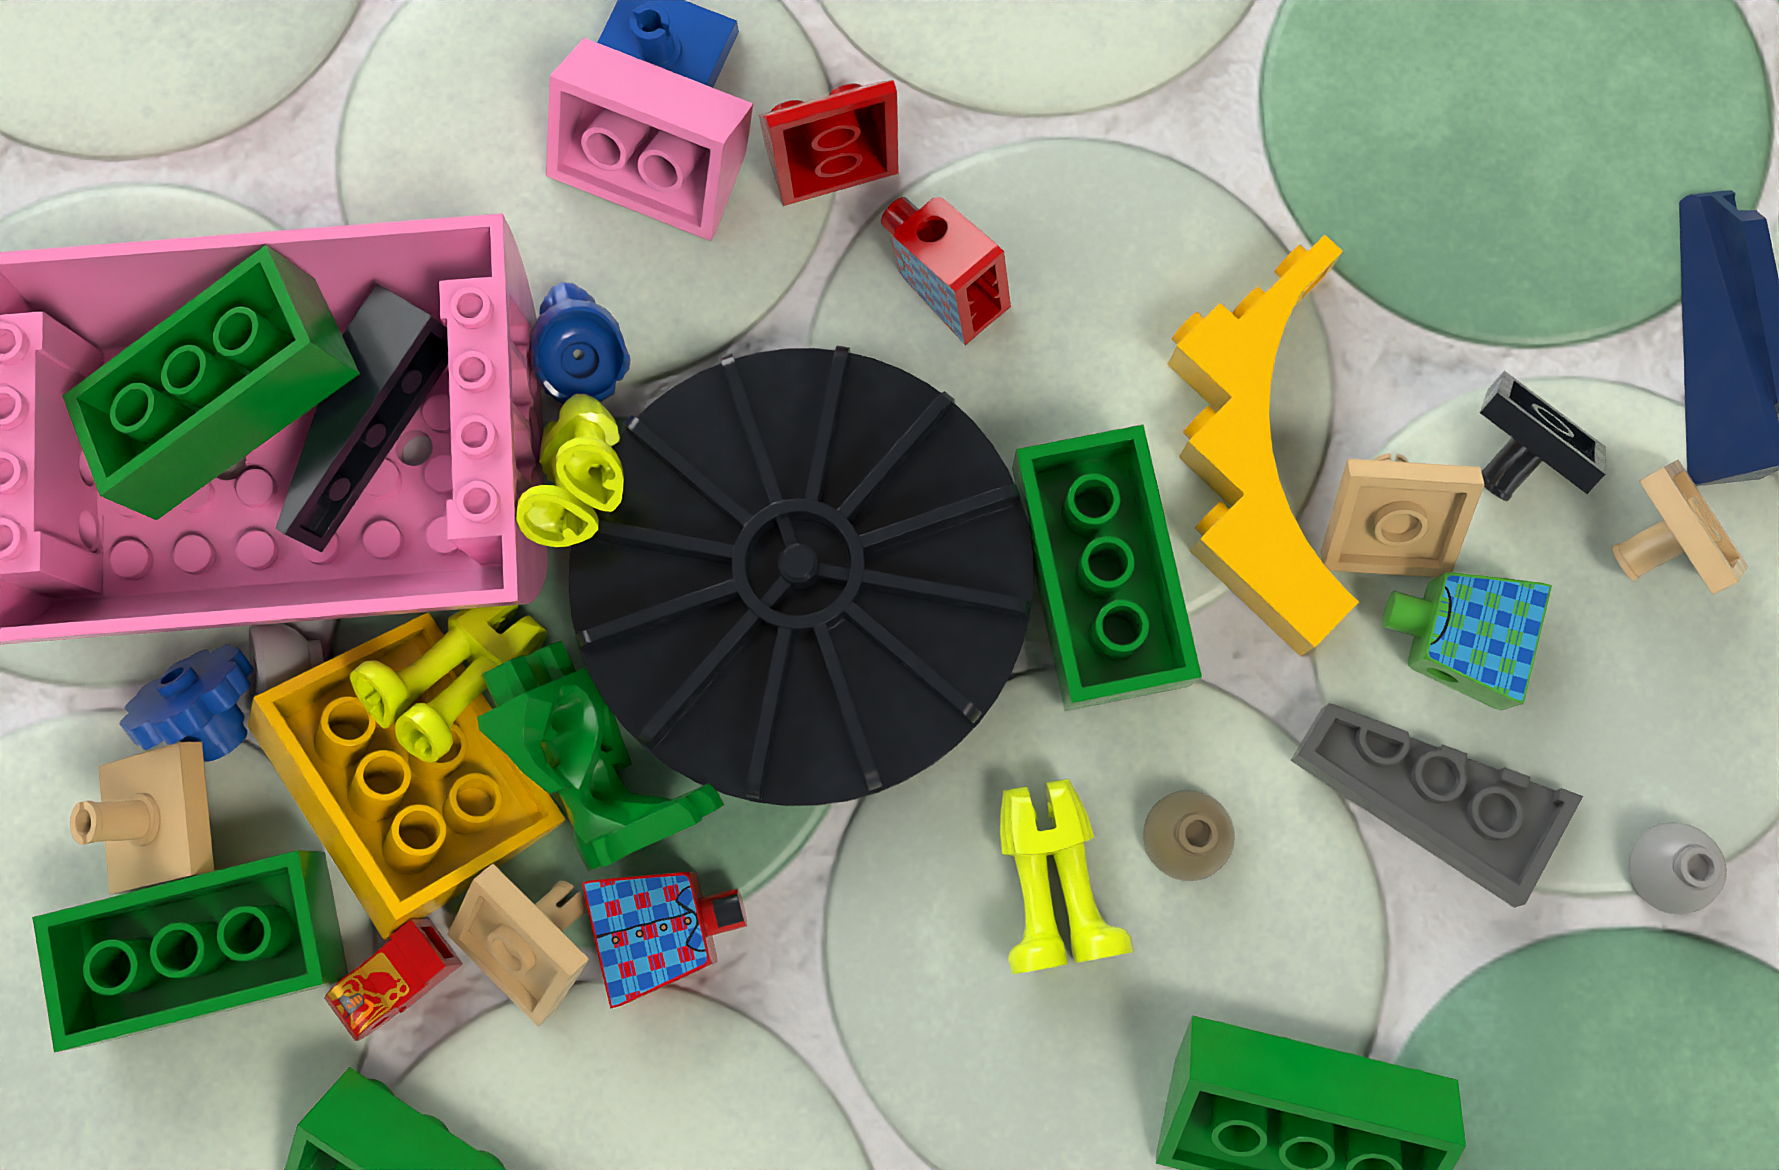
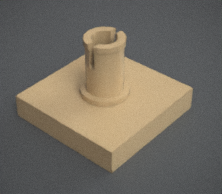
(1400, 517)
(1686, 528)
(150, 818)
(521, 941)

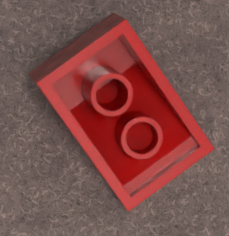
(833, 140)

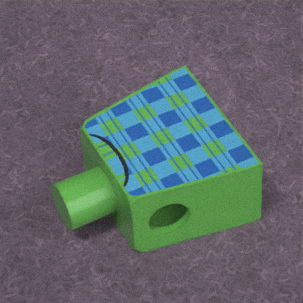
(1473, 633)

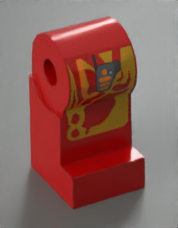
(392, 978)

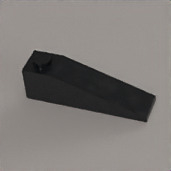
(354, 428)

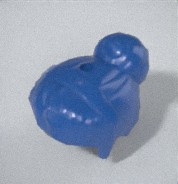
(571, 323)

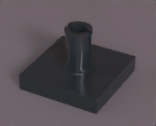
(1537, 436)

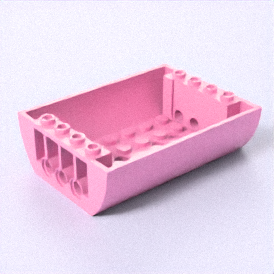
(411, 541)

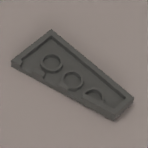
(1462, 811)

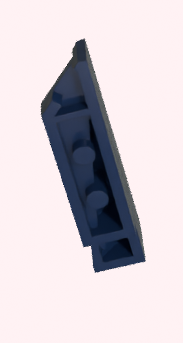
(1729, 340)

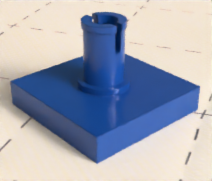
(672, 36)

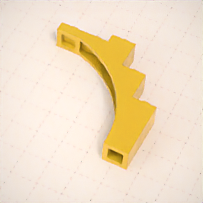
(1257, 541)

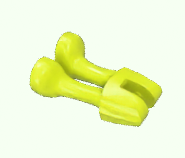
(585, 474)
(471, 637)
(1071, 829)

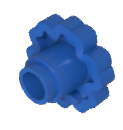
(193, 704)

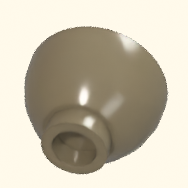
(1188, 835)

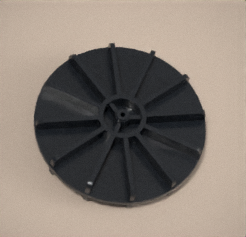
(804, 577)

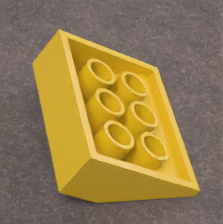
(392, 823)

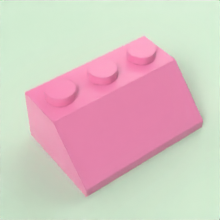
(645, 137)

